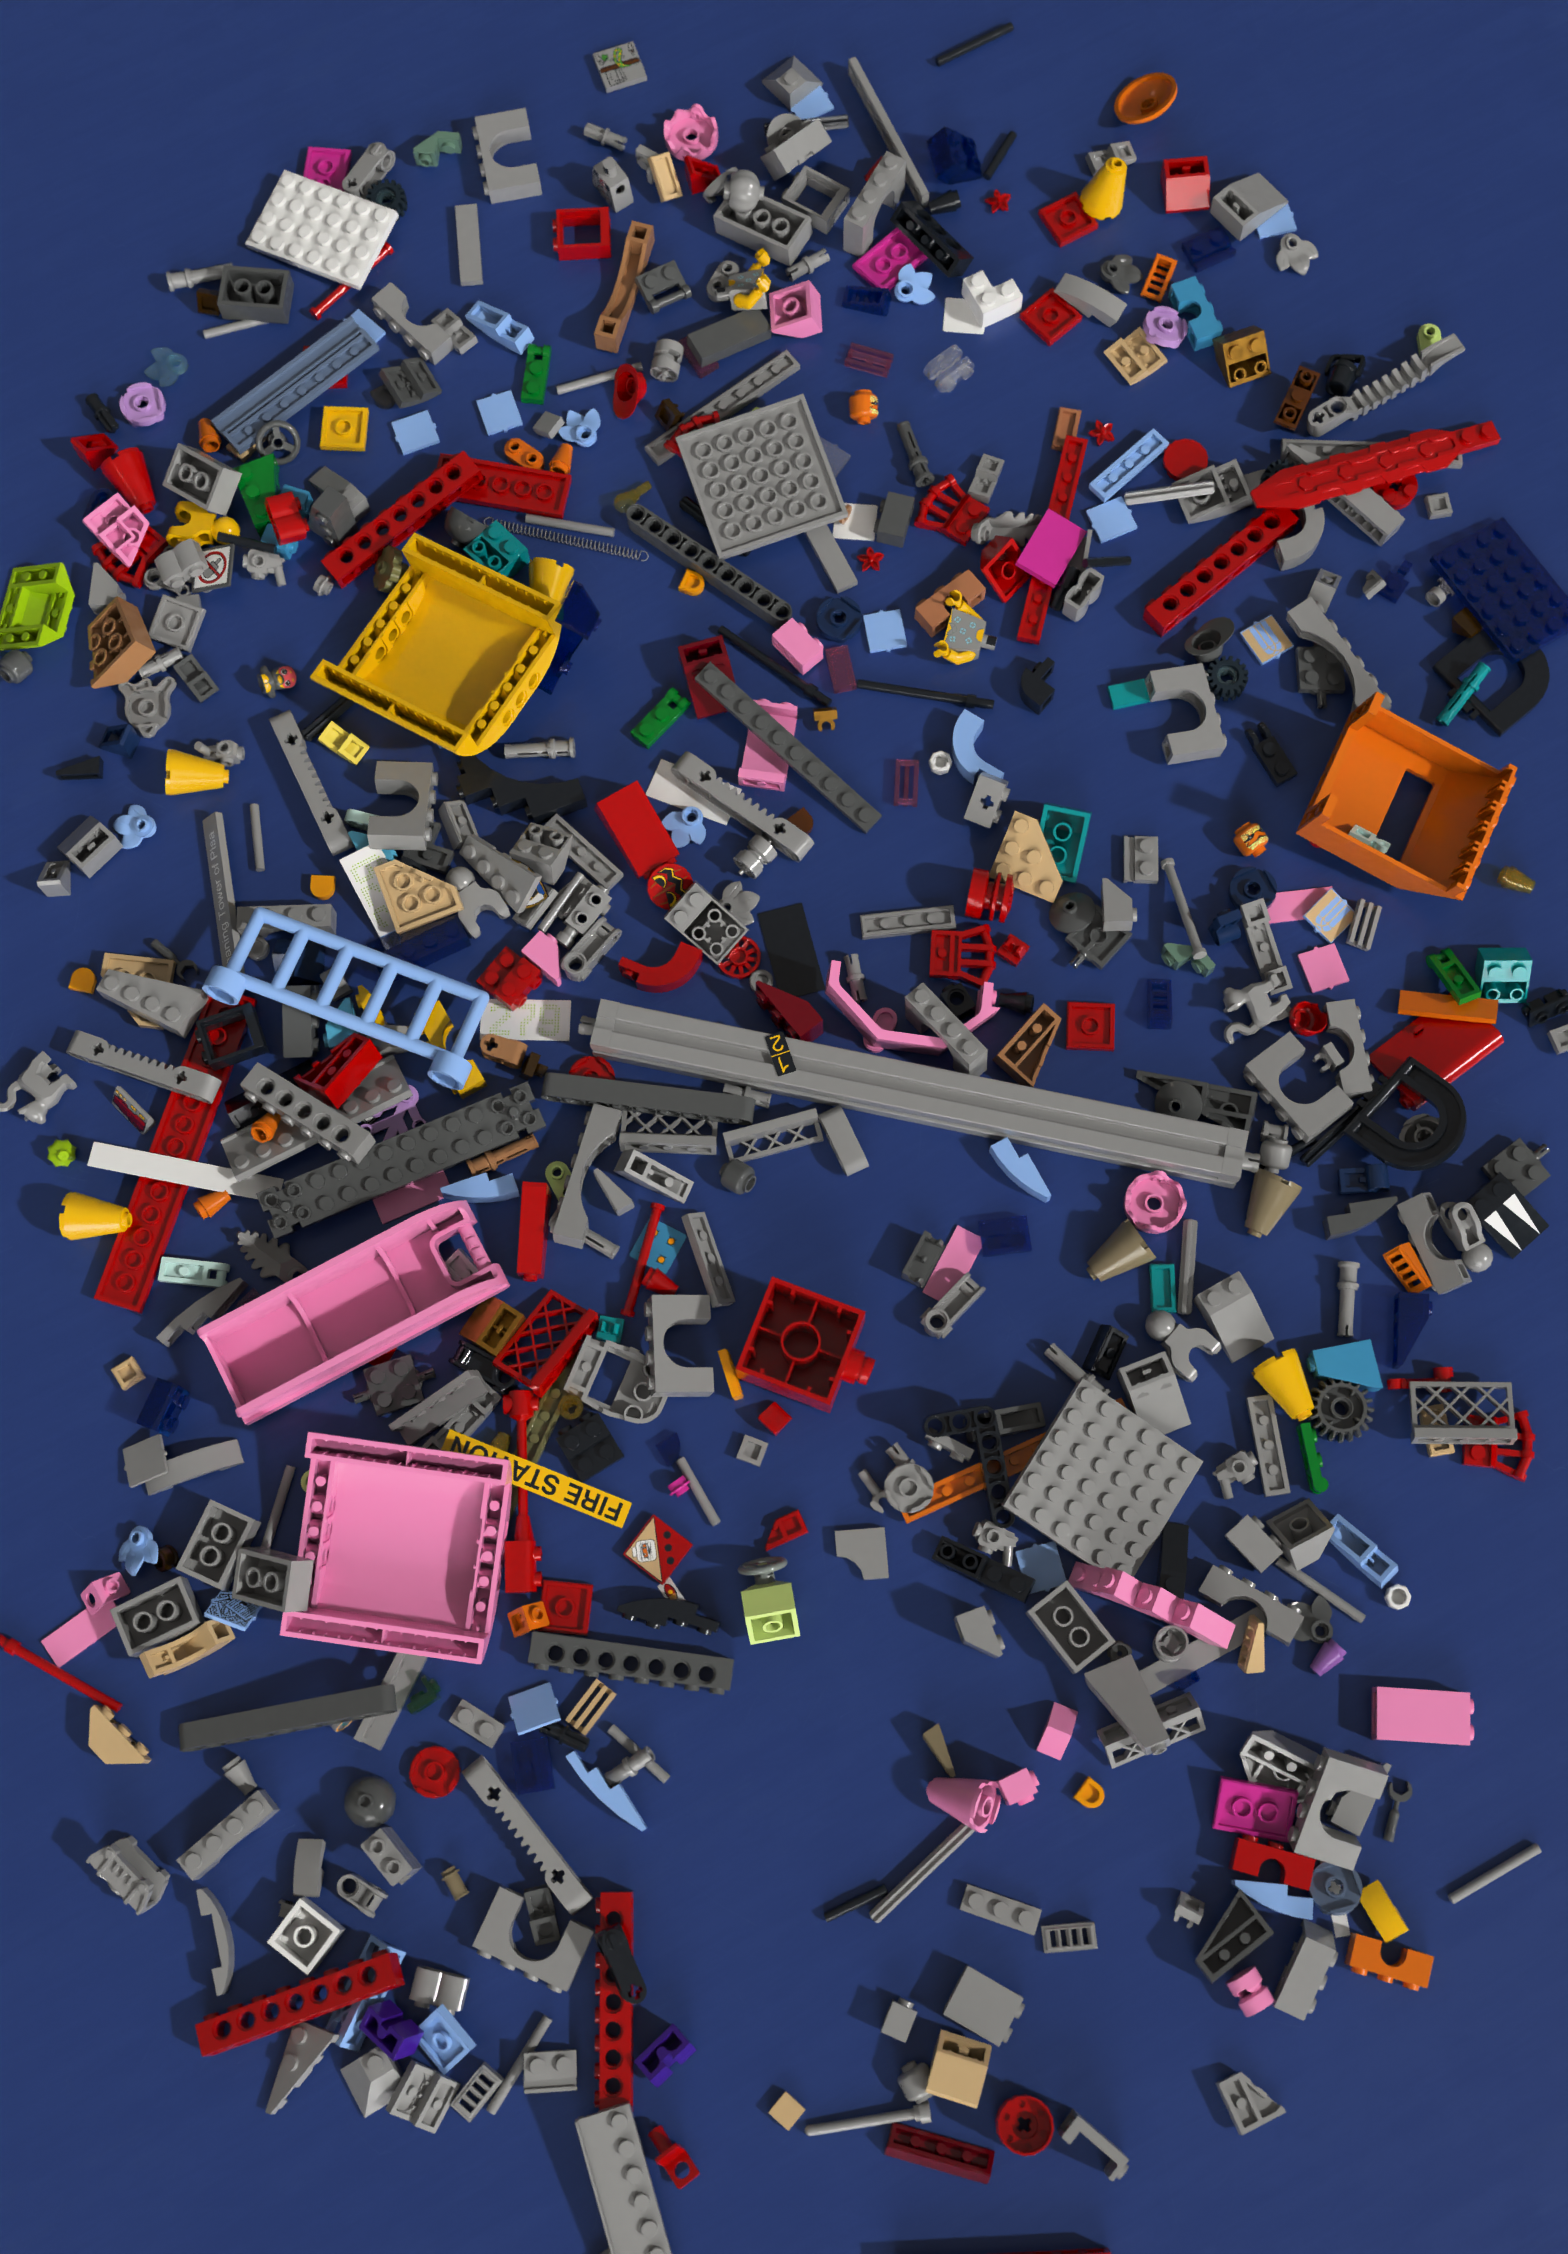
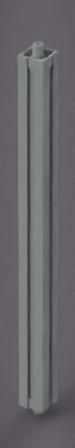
(922, 1094)

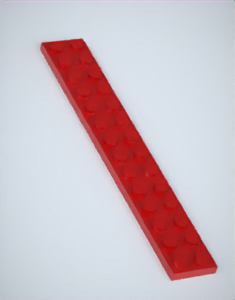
(158, 1202)

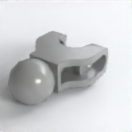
(475, 899)
(1466, 1235)
(1179, 1342)

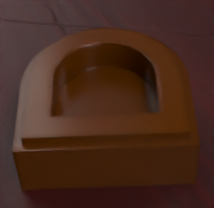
(802, 820)

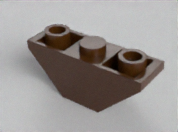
(1297, 398)

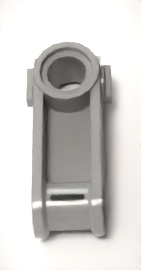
(369, 169)
(590, 949)
(952, 1306)

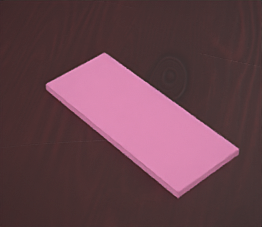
(1294, 904)
(410, 1197)
(953, 1263)
(79, 1634)

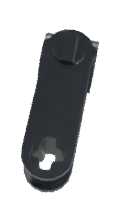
(472, 1358)
(621, 1963)

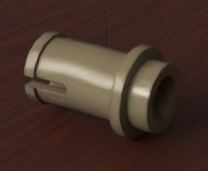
(454, 1882)

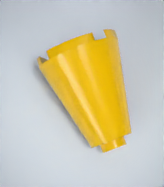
(1105, 191)
(549, 577)
(192, 773)
(91, 1217)
(1286, 1384)

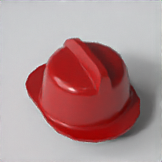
(628, 390)

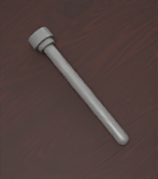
(919, 2112)

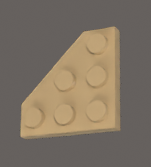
(1028, 859)
(415, 896)
(141, 966)

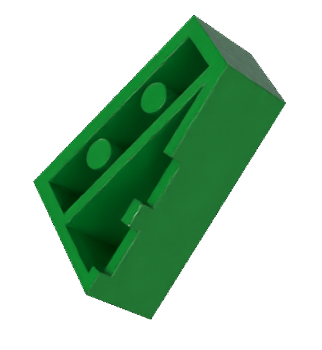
(257, 482)

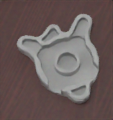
(148, 705)

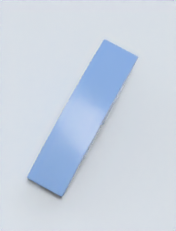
(614, 1798)

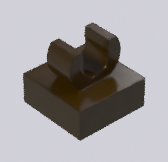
(207, 301)
(668, 414)
(532, 1067)

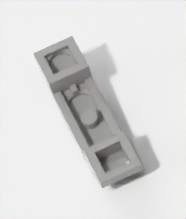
(1262, 944)
(467, 1420)
(197, 1463)
(210, 1905)

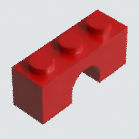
(1249, 1855)

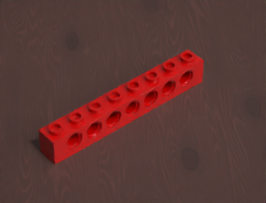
(400, 530)
(1164, 620)
(623, 1904)
(211, 2031)

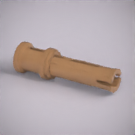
(491, 1160)

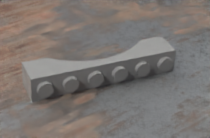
(1311, 624)
(601, 1131)

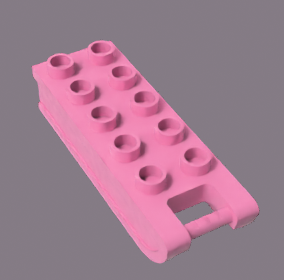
(348, 1311)

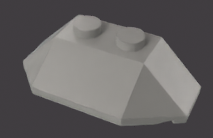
(1278, 1761)

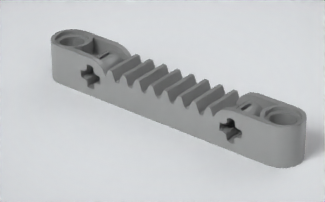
(692, 770)
(313, 790)
(196, 1083)
(572, 1891)

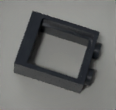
(225, 1018)

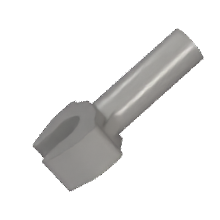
(874, 1490)

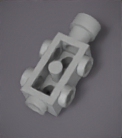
(586, 908)

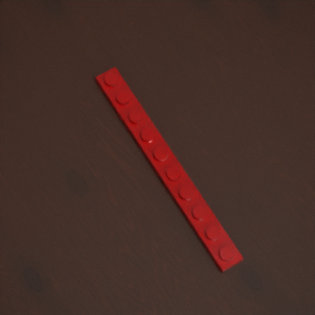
(1061, 503)

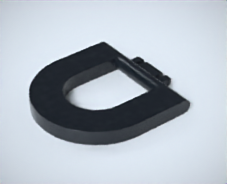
(1516, 706)
(1411, 1155)

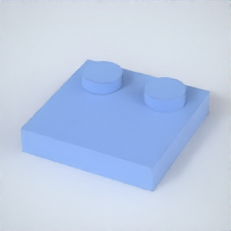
(444, 2039)

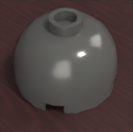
(462, 527)
(370, 1801)

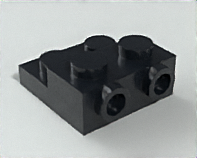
(589, 1446)

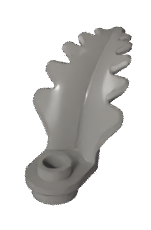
(1006, 525)
(272, 1259)

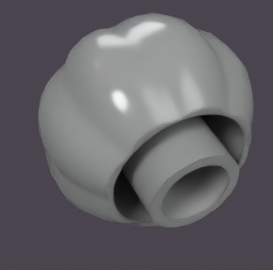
(743, 191)

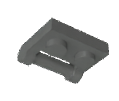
(659, 280)

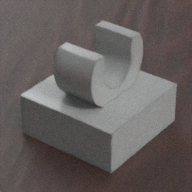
(1330, 1056)
(1189, 1908)

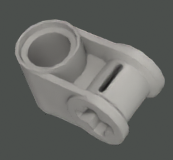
(363, 1894)

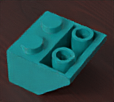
(498, 550)
(1503, 974)

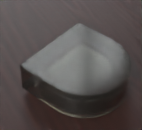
(382, 397)

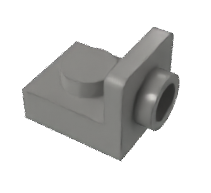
(642, 155)

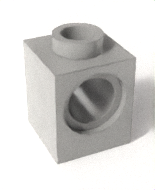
(899, 2019)

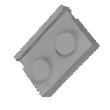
(1140, 859)
(549, 2071)

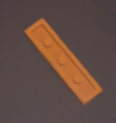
(1446, 1007)

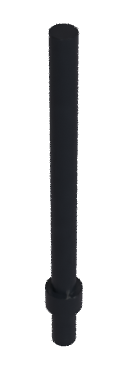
(809, 690)
(969, 701)

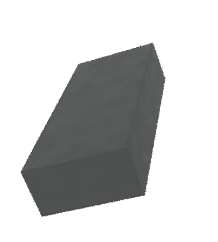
(728, 336)

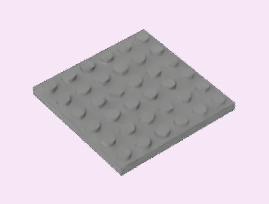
(761, 477)
(1102, 1481)

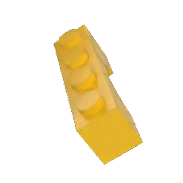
(437, 1030)

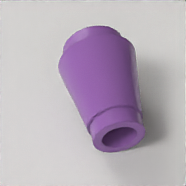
(1327, 1657)

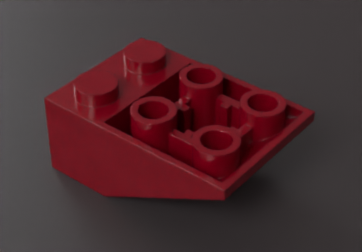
(693, 659)
(790, 1012)

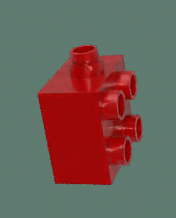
(804, 1346)

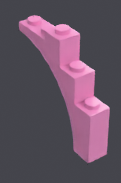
(1153, 1601)

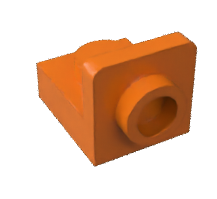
(528, 1618)

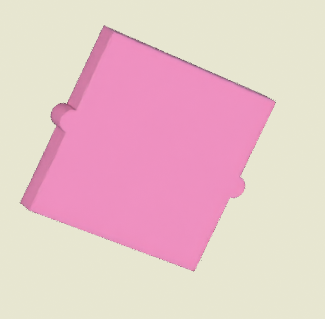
(1323, 968)

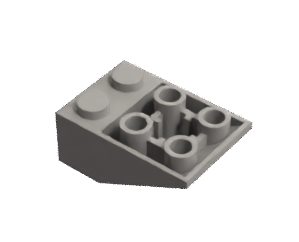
(1246, 205)
(706, 922)
(1154, 1393)

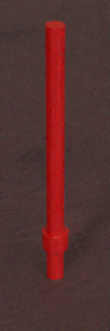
(14, 1647)

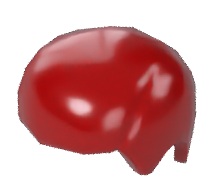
(1307, 1019)

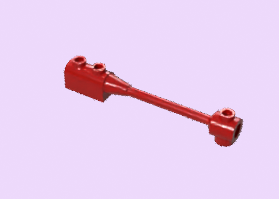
(522, 1553)

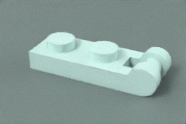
(192, 1272)

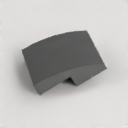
(410, 382)

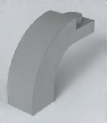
(1297, 549)

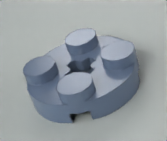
(1328, 1901)

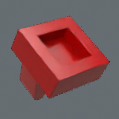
(1013, 950)

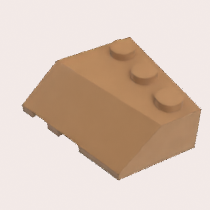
(118, 644)

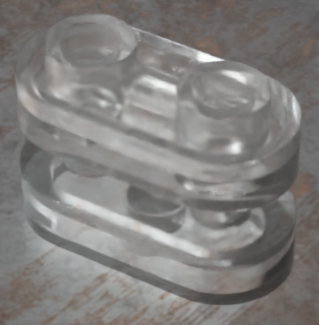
(949, 369)

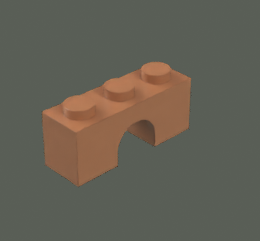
(932, 613)

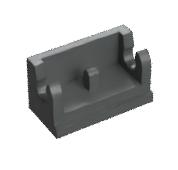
(923, 1260)

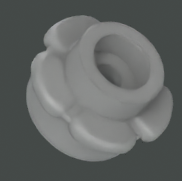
(323, 585)

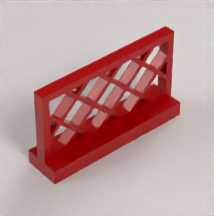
(565, 1348)

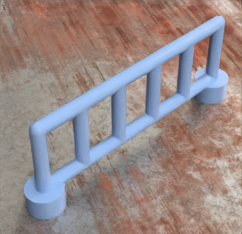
(447, 1067)

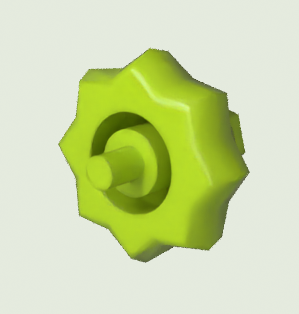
(61, 1153)

